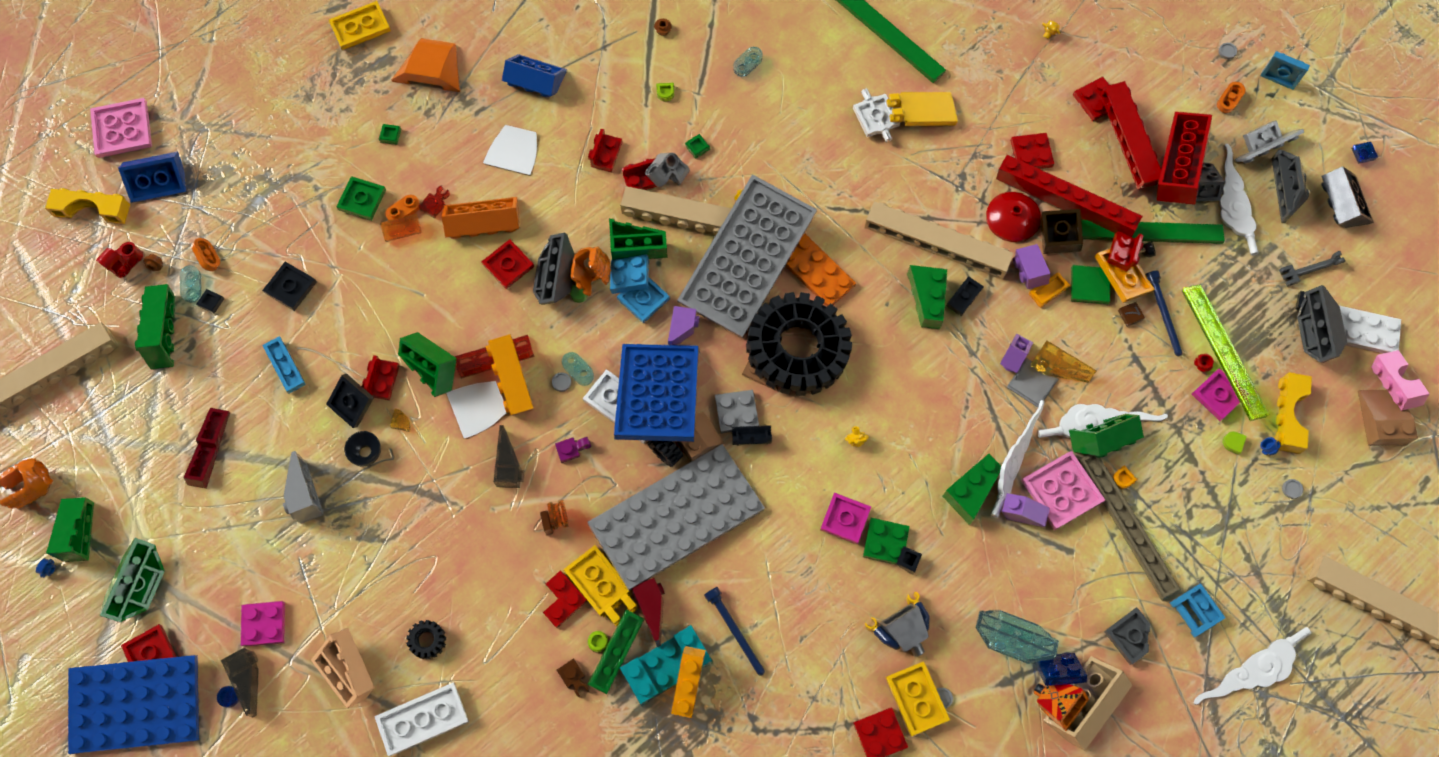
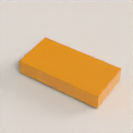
(1046, 293)

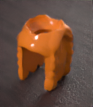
(598, 264)
(35, 480)

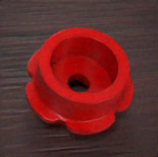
(1204, 358)

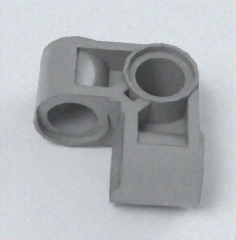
(667, 167)

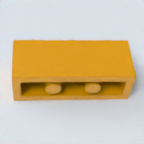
(688, 682)

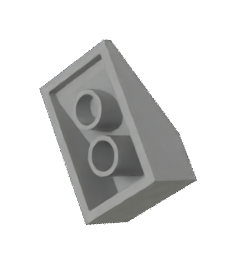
(300, 492)

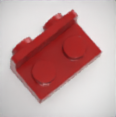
(605, 151)
(635, 176)
(1125, 251)
(380, 378)

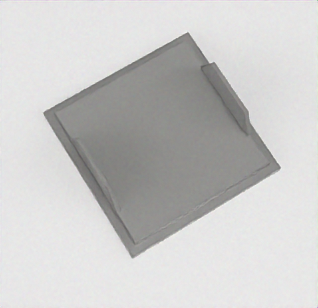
(1031, 383)

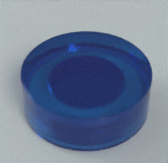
(227, 697)

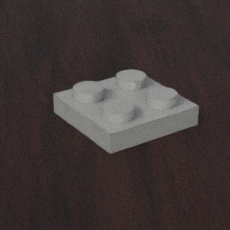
(736, 410)

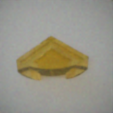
(400, 421)

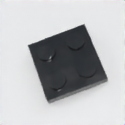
(289, 286)
(349, 400)

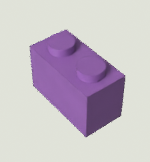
(1031, 266)

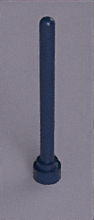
(1154, 278)
(714, 597)

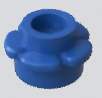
(1270, 446)
(45, 567)

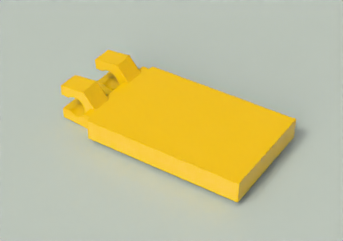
(923, 108)
(600, 584)

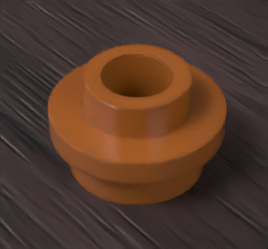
(663, 30)
(153, 262)

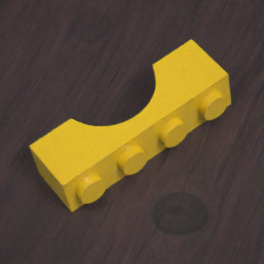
(66, 203)
(1290, 433)

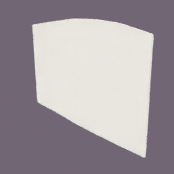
(513, 150)
(476, 407)

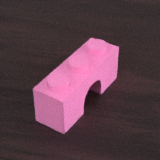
(1405, 393)

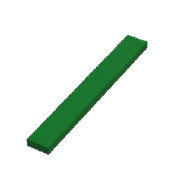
(894, 38)
(1162, 232)

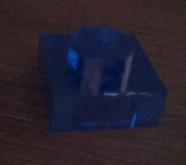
(1364, 152)

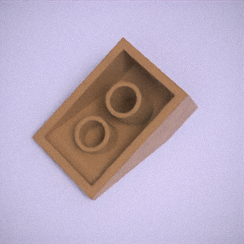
(1384, 420)

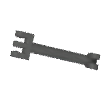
(1294, 274)

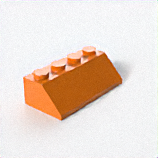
(481, 217)

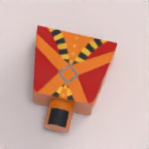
(1061, 702)

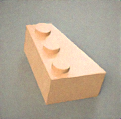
(344, 668)

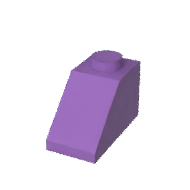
(682, 324)
(1016, 353)
(1025, 510)

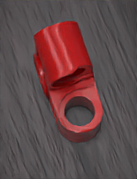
(120, 260)

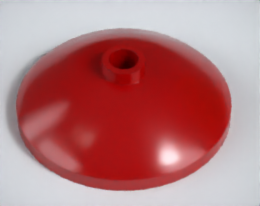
(1009, 224)

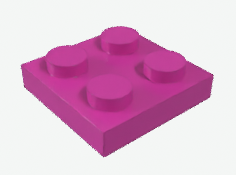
(1217, 395)
(845, 518)
(262, 623)

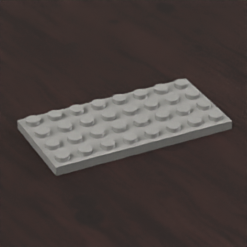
(747, 256)
(675, 517)

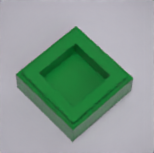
(390, 134)
(697, 146)

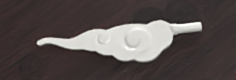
(1235, 204)
(1082, 415)
(1013, 462)
(1261, 668)

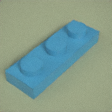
(284, 365)

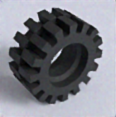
(666, 451)
(417, 631)

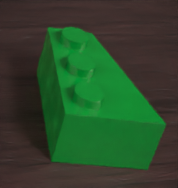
(633, 241)
(929, 293)
(429, 361)
(1107, 437)
(972, 488)
(72, 530)

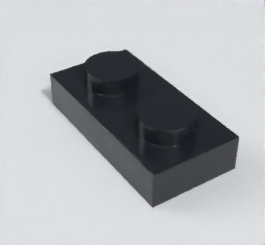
(965, 296)

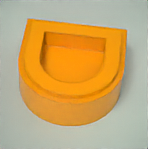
(1124, 478)

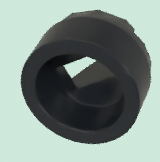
(1150, 249)

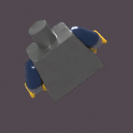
(905, 628)

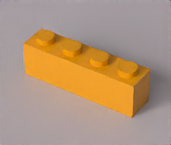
(510, 374)

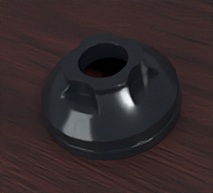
(357, 442)

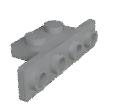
(1266, 138)

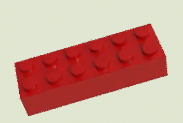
(1184, 158)

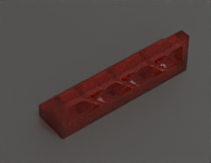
(483, 364)

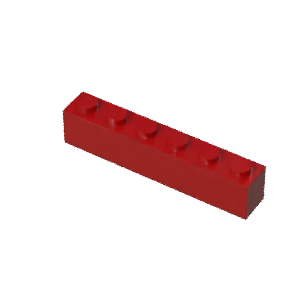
(1131, 135)

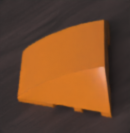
(431, 63)

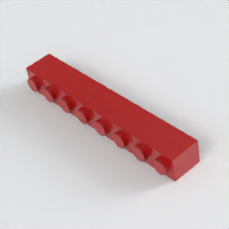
(1067, 196)

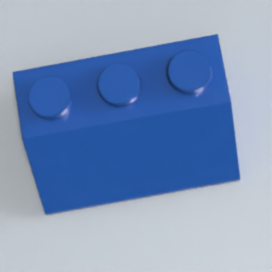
(533, 75)
(153, 176)

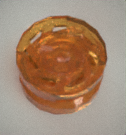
(555, 514)

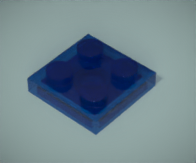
(1061, 670)

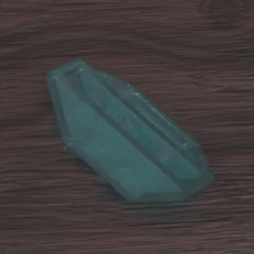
(1015, 636)

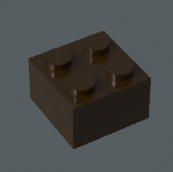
(1061, 231)

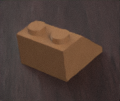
(705, 438)

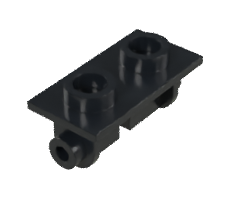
(751, 435)

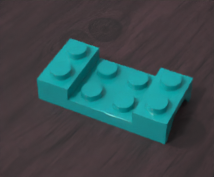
(660, 667)

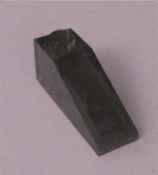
(507, 467)
(243, 675)

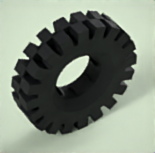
(795, 372)

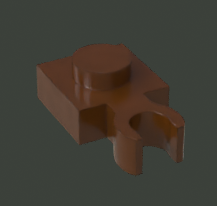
(571, 675)

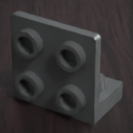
(1211, 184)

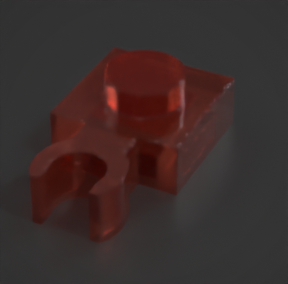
(434, 203)

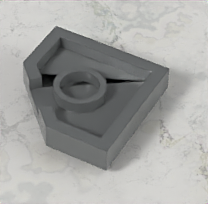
(1130, 635)

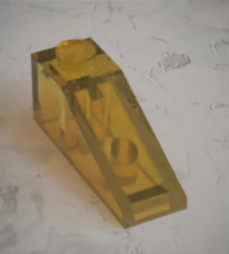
(1060, 364)

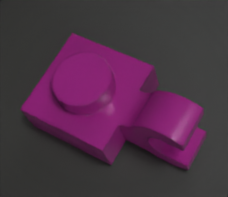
(569, 449)

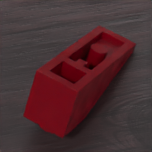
(651, 604)

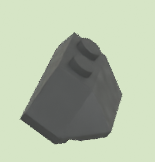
(1289, 183)
(554, 270)
(1321, 325)

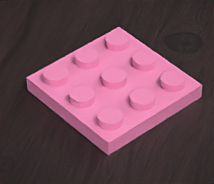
(120, 127)
(1064, 489)

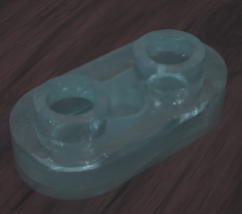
(745, 61)
(188, 285)
(576, 368)

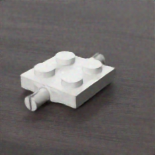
(874, 115)

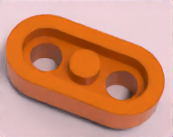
(1230, 98)
(402, 208)
(205, 254)

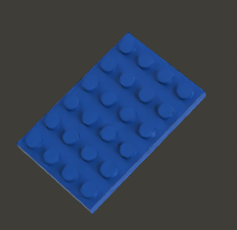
(657, 393)
(133, 704)

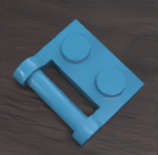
(1202, 606)

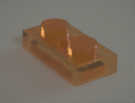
(401, 227)

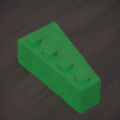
(156, 326)

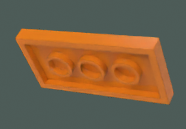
(819, 271)

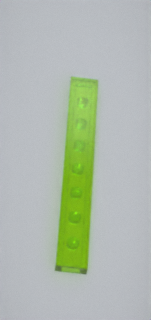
(1225, 353)

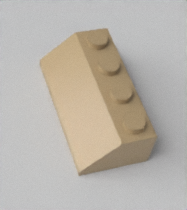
(1105, 691)

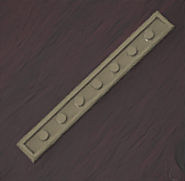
(1130, 527)

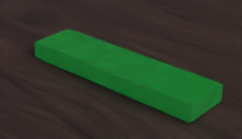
(616, 651)

